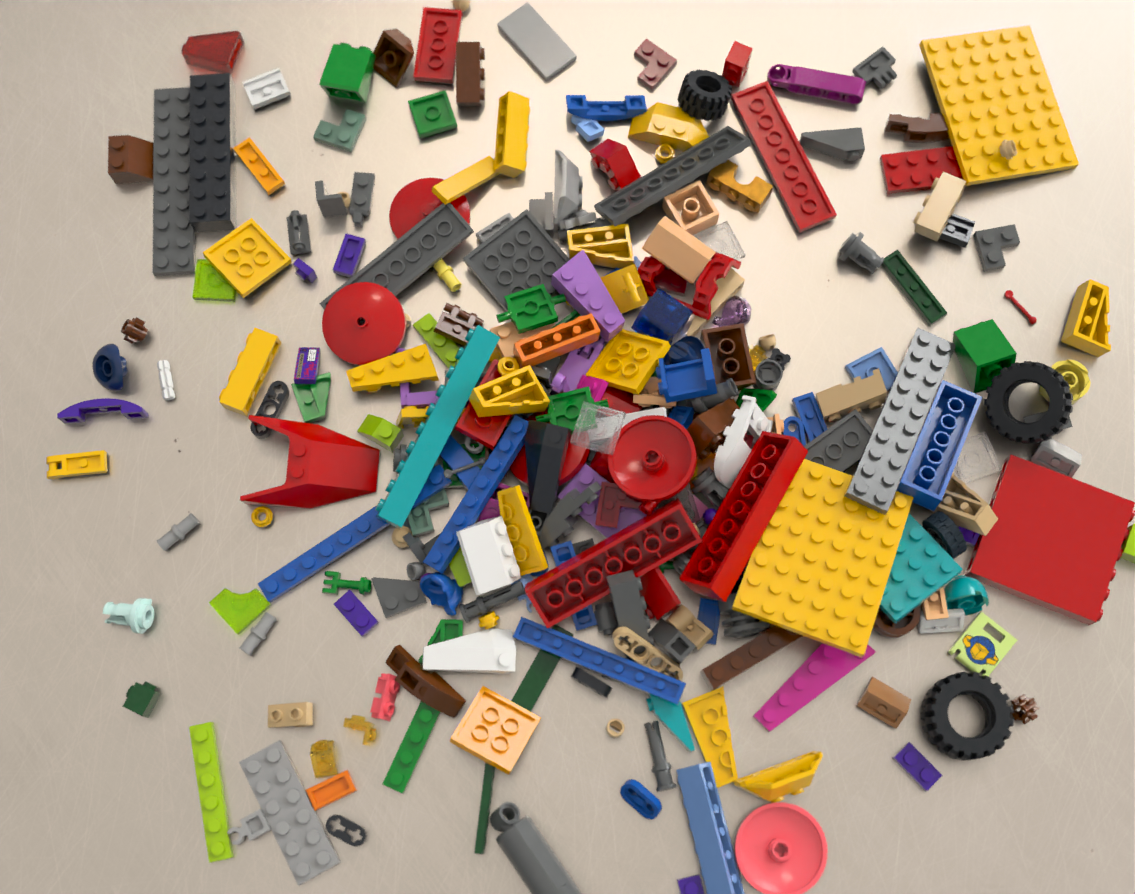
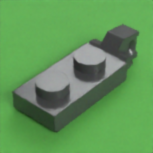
(361, 196)

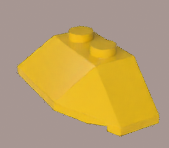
(667, 126)
(782, 778)

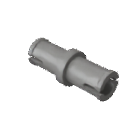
(178, 532)
(258, 633)

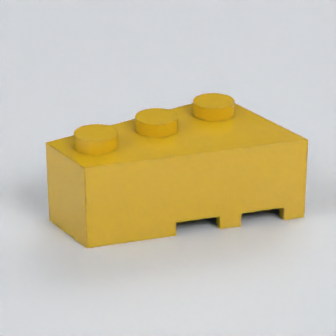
(1088, 319)

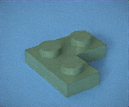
(341, 136)
(420, 517)

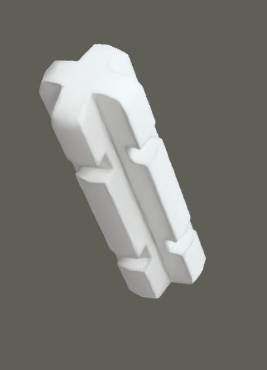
(165, 380)

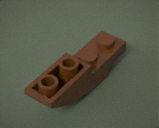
(918, 129)
(424, 685)

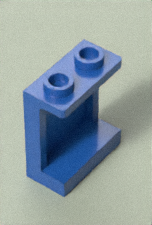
(687, 378)

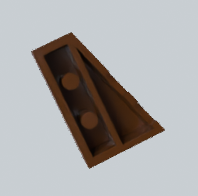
(469, 74)

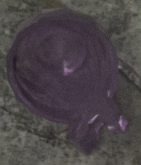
(735, 311)

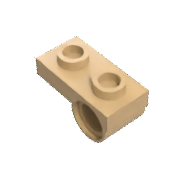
(690, 626)
(290, 715)

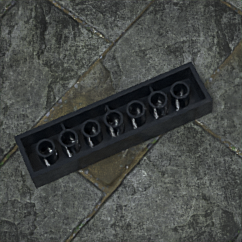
(212, 153)

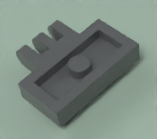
(876, 68)

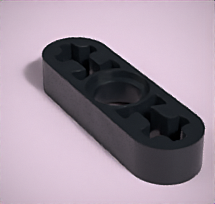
(282, 398)

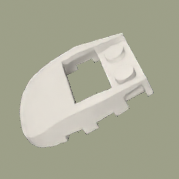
(735, 451)

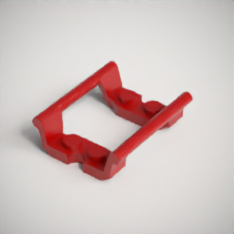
(705, 285)

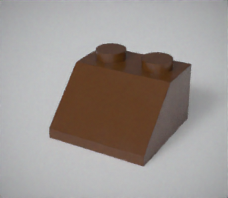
(130, 159)

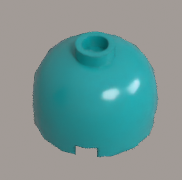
(966, 594)

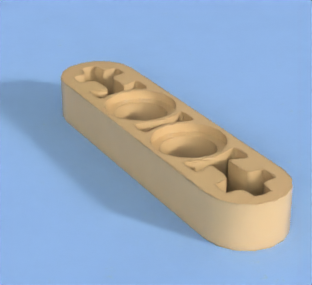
(649, 653)

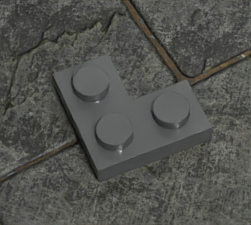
(991, 241)

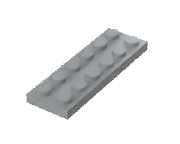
(289, 812)

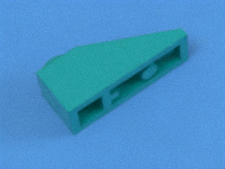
(672, 718)

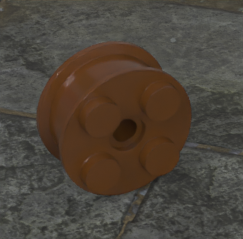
(887, 628)

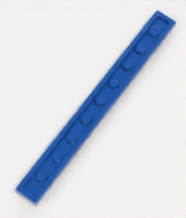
(340, 543)

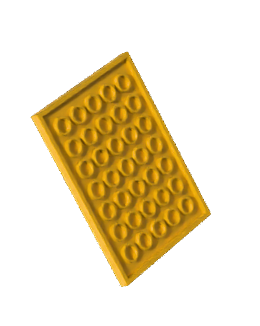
(995, 91)
(823, 561)

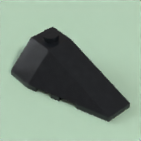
(545, 458)

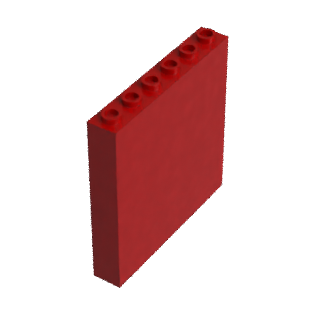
(1052, 540)

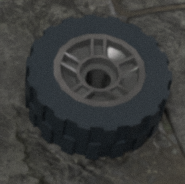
(945, 533)

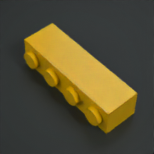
(511, 134)
(250, 371)

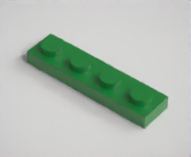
(411, 748)

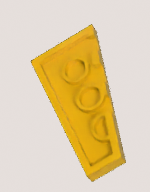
(521, 531)
(711, 729)

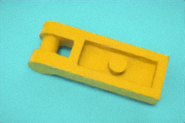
(77, 464)

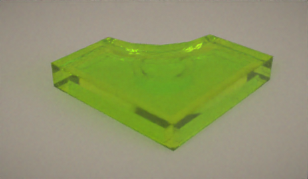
(211, 284)
(240, 609)

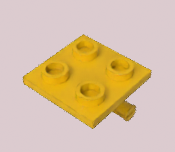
(626, 288)

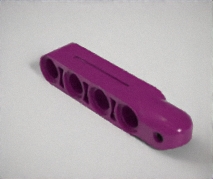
(817, 83)

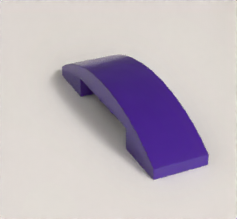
(77, 412)

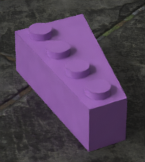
(588, 294)

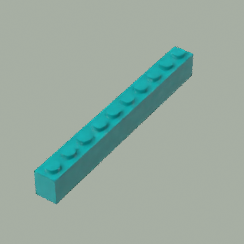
(437, 427)

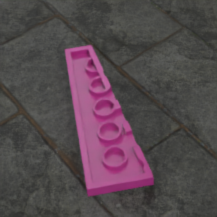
(812, 678)

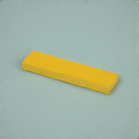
(465, 180)

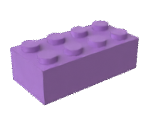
(583, 480)

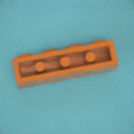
(556, 341)

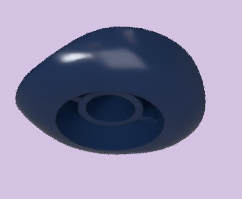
(684, 350)
(109, 367)

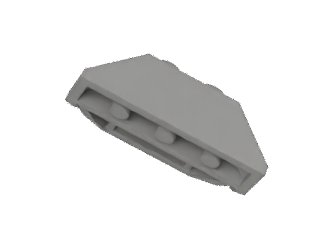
(566, 189)

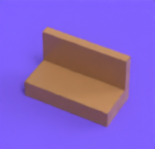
(884, 703)

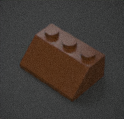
(730, 354)

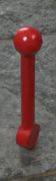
(1009, 295)

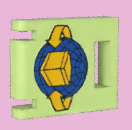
(979, 648)

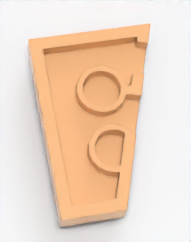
(509, 335)

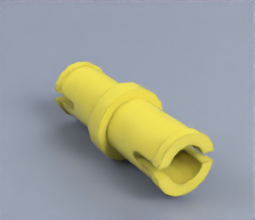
(446, 274)

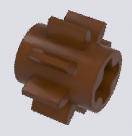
(134, 330)
(1024, 709)

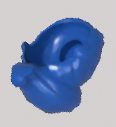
(442, 591)

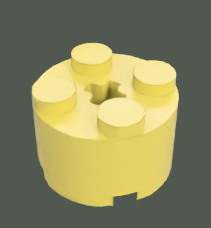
(1075, 375)

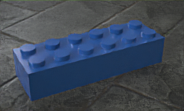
(939, 445)

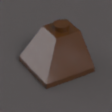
(393, 55)

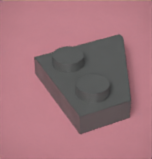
(398, 595)

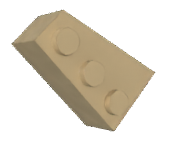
(939, 206)
(855, 395)
(966, 507)

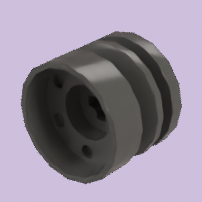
(742, 624)

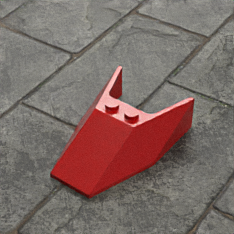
(320, 467)

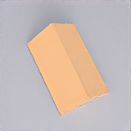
(678, 250)

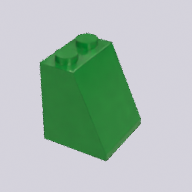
(348, 72)
(982, 353)

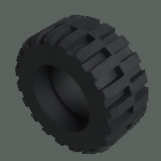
(1028, 372)
(994, 706)

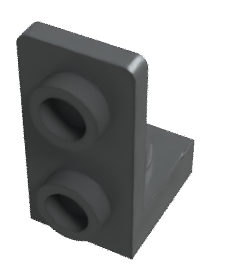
(546, 371)
(418, 548)

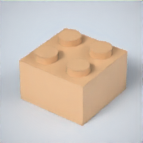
(691, 208)

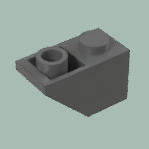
(671, 641)

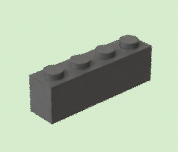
(629, 606)

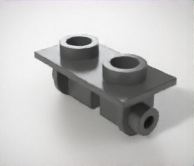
(298, 233)

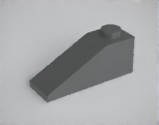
(838, 143)

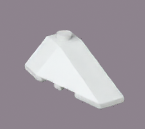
(477, 652)

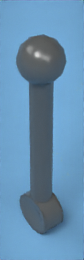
(448, 473)

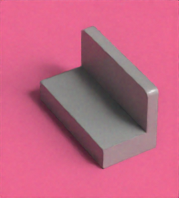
(1057, 457)

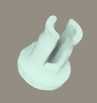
(137, 615)

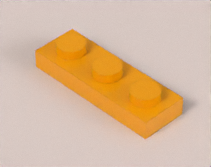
(259, 166)

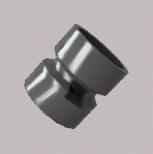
(769, 372)

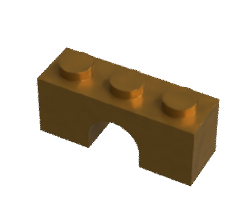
(750, 195)

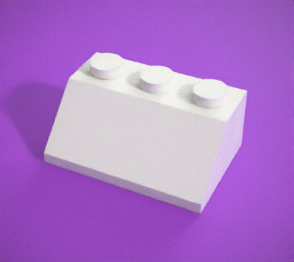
(488, 555)

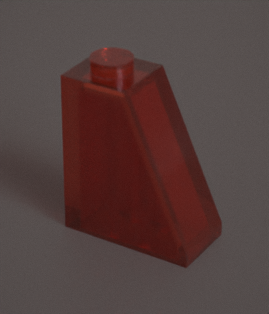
(214, 51)

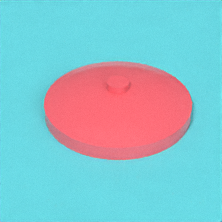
(780, 849)

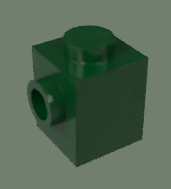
(142, 698)

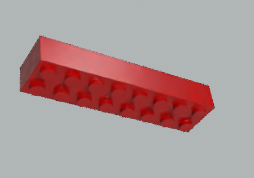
(743, 515)
(634, 548)

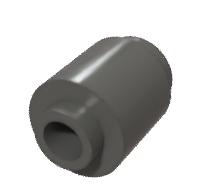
(605, 618)

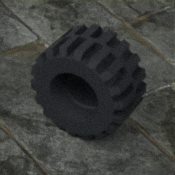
(704, 95)

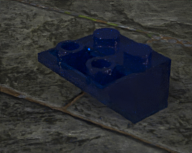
(662, 317)

